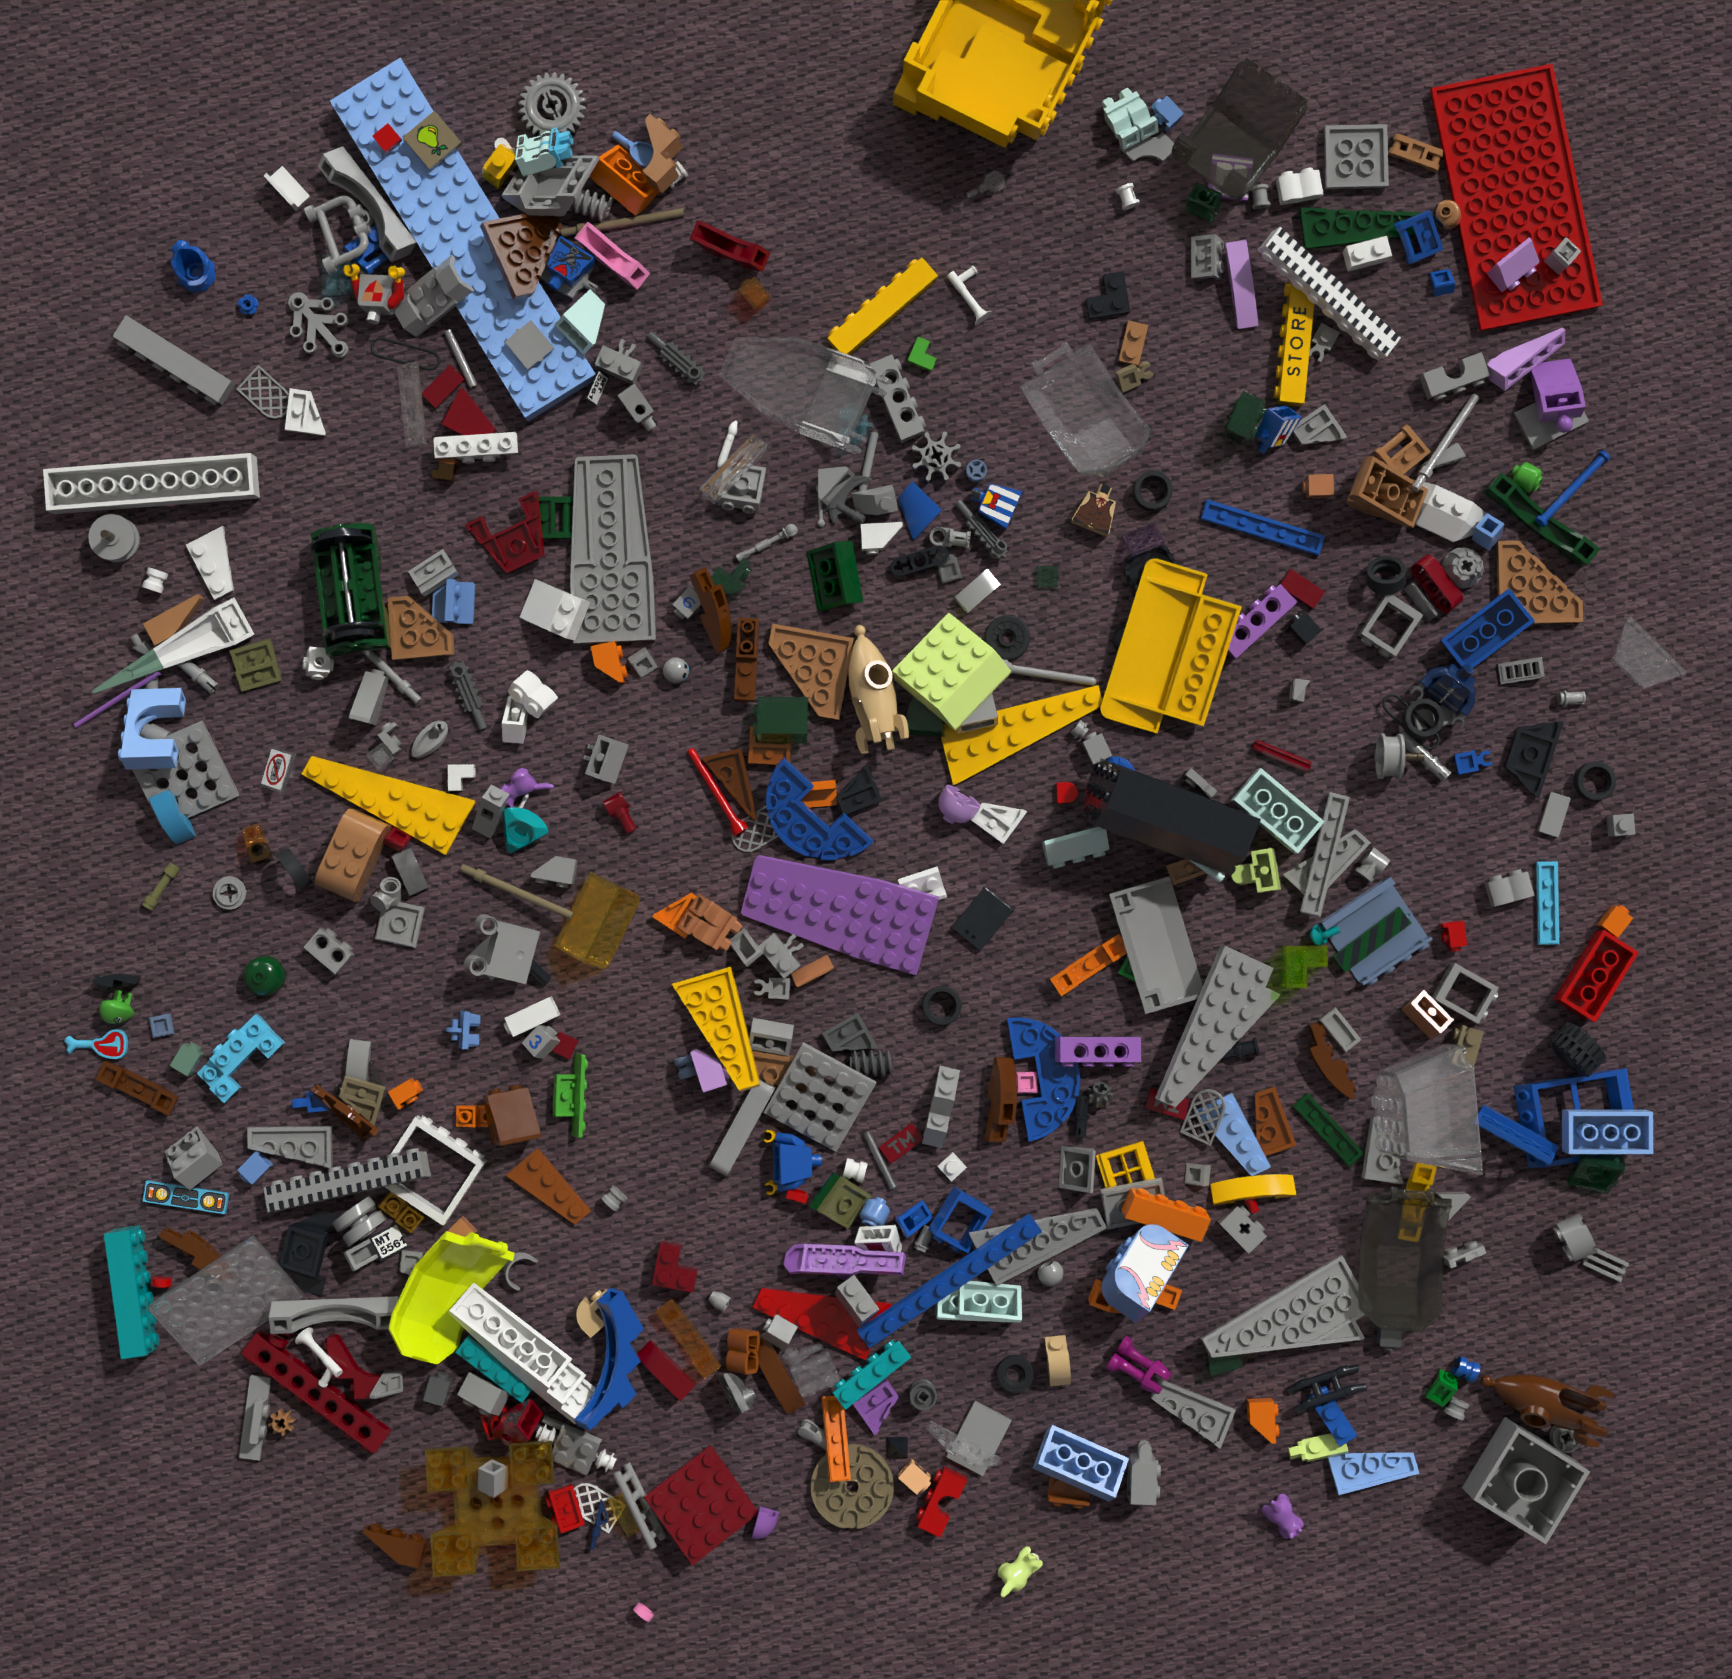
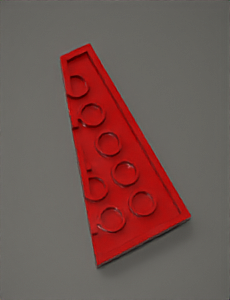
(818, 1316)

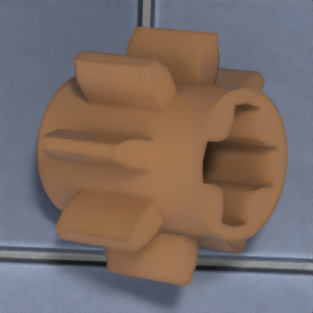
(287, 1423)

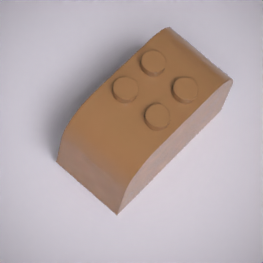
(352, 854)

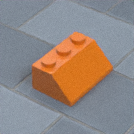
(623, 180)

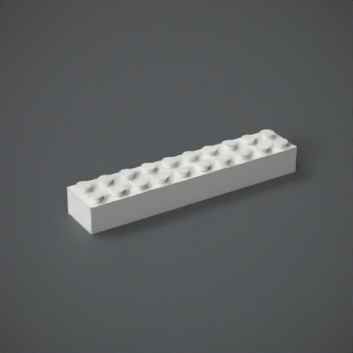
(151, 483)

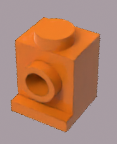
(405, 1092)

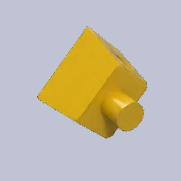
(499, 165)

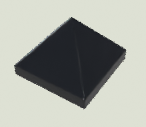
(897, 1447)

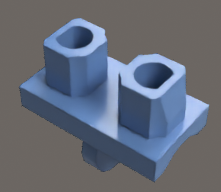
(465, 1039)

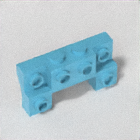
(238, 1048)

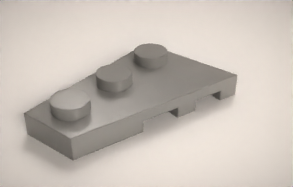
(1378, 1165)

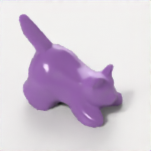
(520, 784)
(1281, 1514)

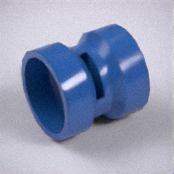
(1466, 1369)

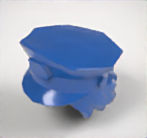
(192, 267)

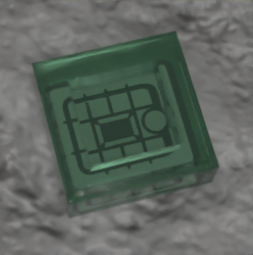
(1047, 576)

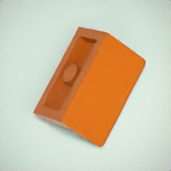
(821, 795)

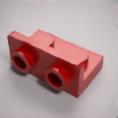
(565, 1508)

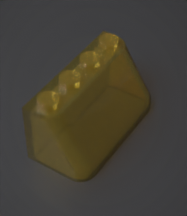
(598, 922)

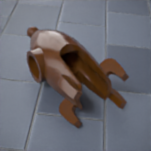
(1542, 1402)

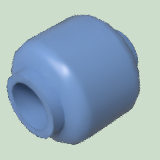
(874, 1212)

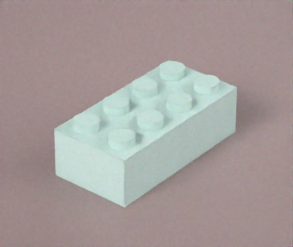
(1278, 809)

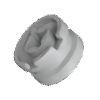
(1568, 1445)

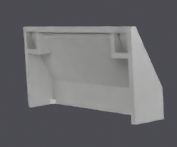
(1157, 944)

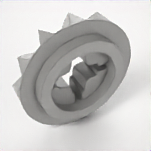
(222, 886)

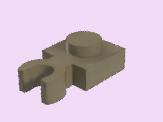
(1130, 376)

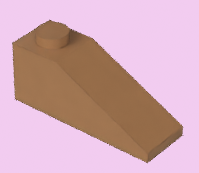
(172, 620)

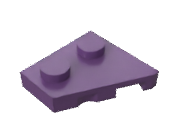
(876, 1404)

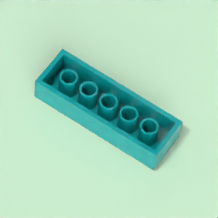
(131, 1291)

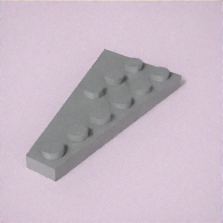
(1056, 1236)

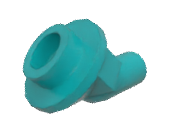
(1319, 935)

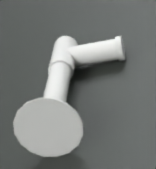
(957, 281)
(332, 1368)

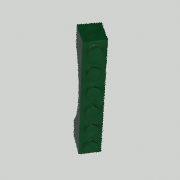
(1517, 503)

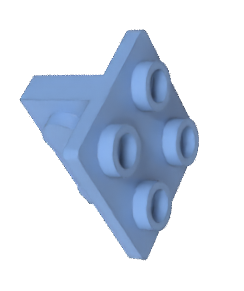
(454, 602)

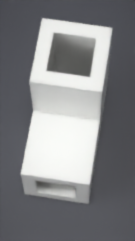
(457, 773)

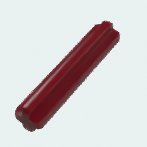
(1281, 755)

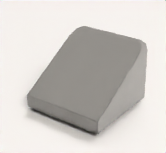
(642, 662)
(1197, 1174)

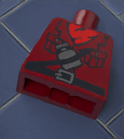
(518, 1423)

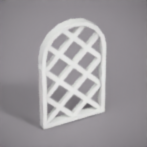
(591, 1504)

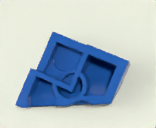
(917, 509)

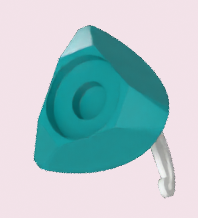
(522, 827)

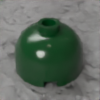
(264, 976)

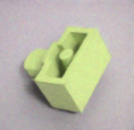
(1261, 871)

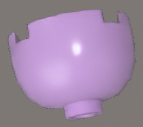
(957, 806)

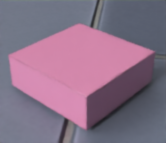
(1027, 1082)

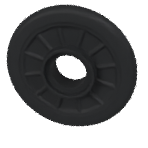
(1010, 624)

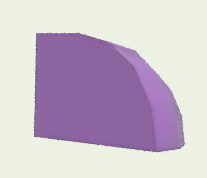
(765, 1523)

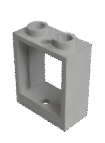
(1400, 607)
(1446, 984)

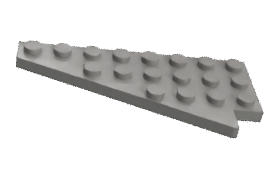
(1224, 1011)

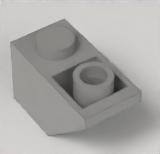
(557, 869)

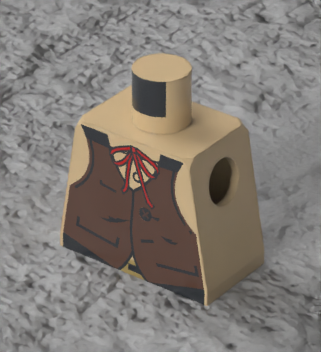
(1096, 511)

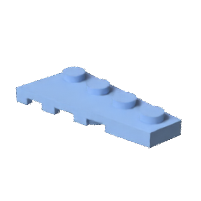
(1237, 1135)
(1365, 1470)

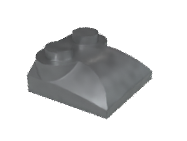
(737, 1393)

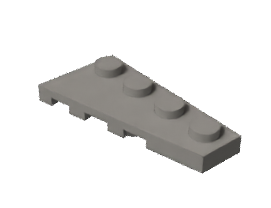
(1348, 850)
(302, 1143)
(1197, 1411)

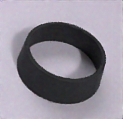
(294, 869)

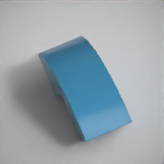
(172, 820)

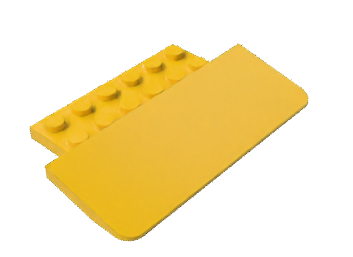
(1169, 649)

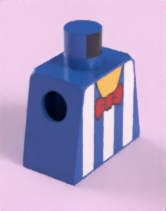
(1276, 427)
(997, 503)

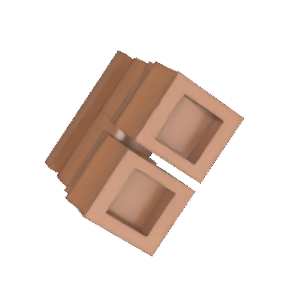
(717, 926)

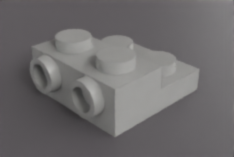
(745, 492)

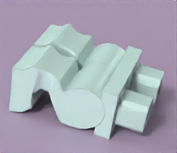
(1126, 111)

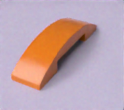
(1089, 964)

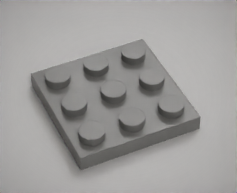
(1356, 156)

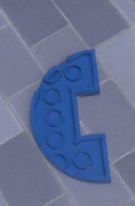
(801, 826)
(1057, 1083)

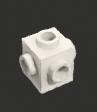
(317, 663)

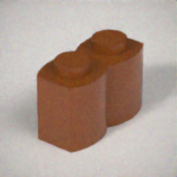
(743, 1350)

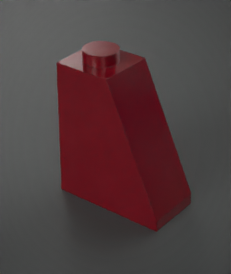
(466, 417)

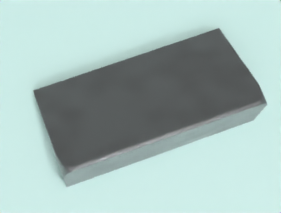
(1422, 600)

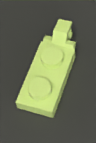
(1317, 1448)

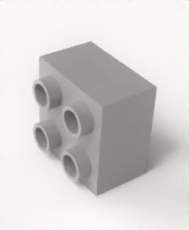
(1525, 1480)

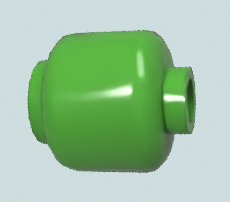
(1527, 477)

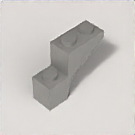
(941, 1107)

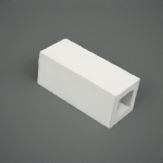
(531, 1016)

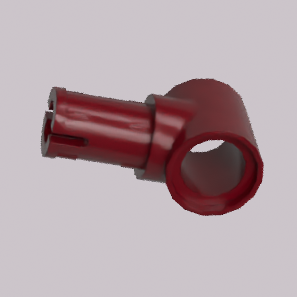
(618, 808)

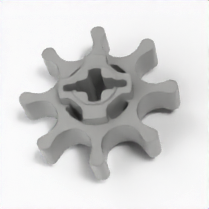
(945, 452)

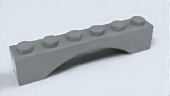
(344, 172)
(297, 1314)

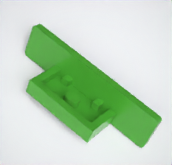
(569, 1095)

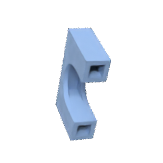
(144, 707)

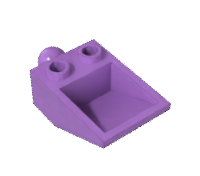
(1557, 393)

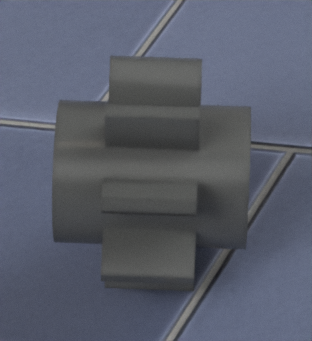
(1100, 1094)

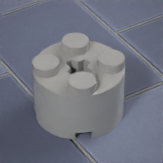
(1576, 1238)

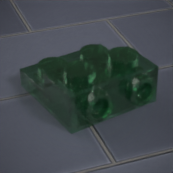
(1597, 1173)

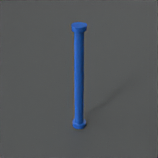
(1542, 519)

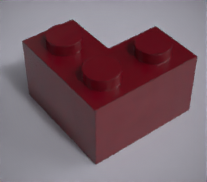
(669, 1273)

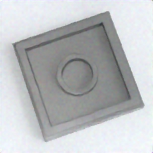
(400, 924)

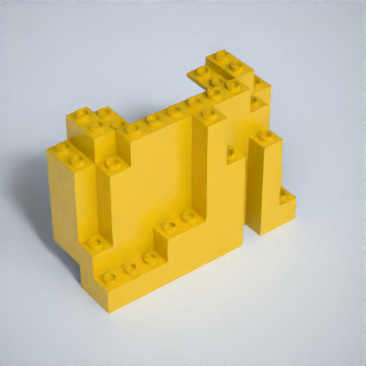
(998, 63)

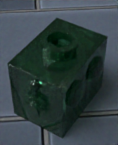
(1204, 202)

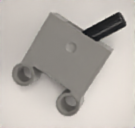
(508, 952)

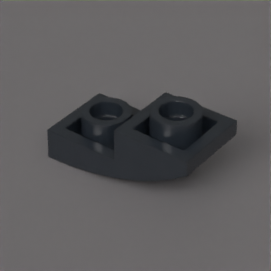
(109, 981)

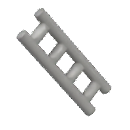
(630, 1499)

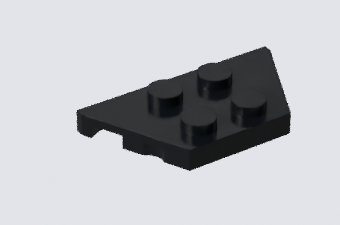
(1532, 754)

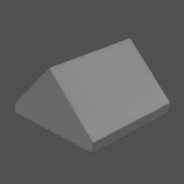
(1077, 1168)

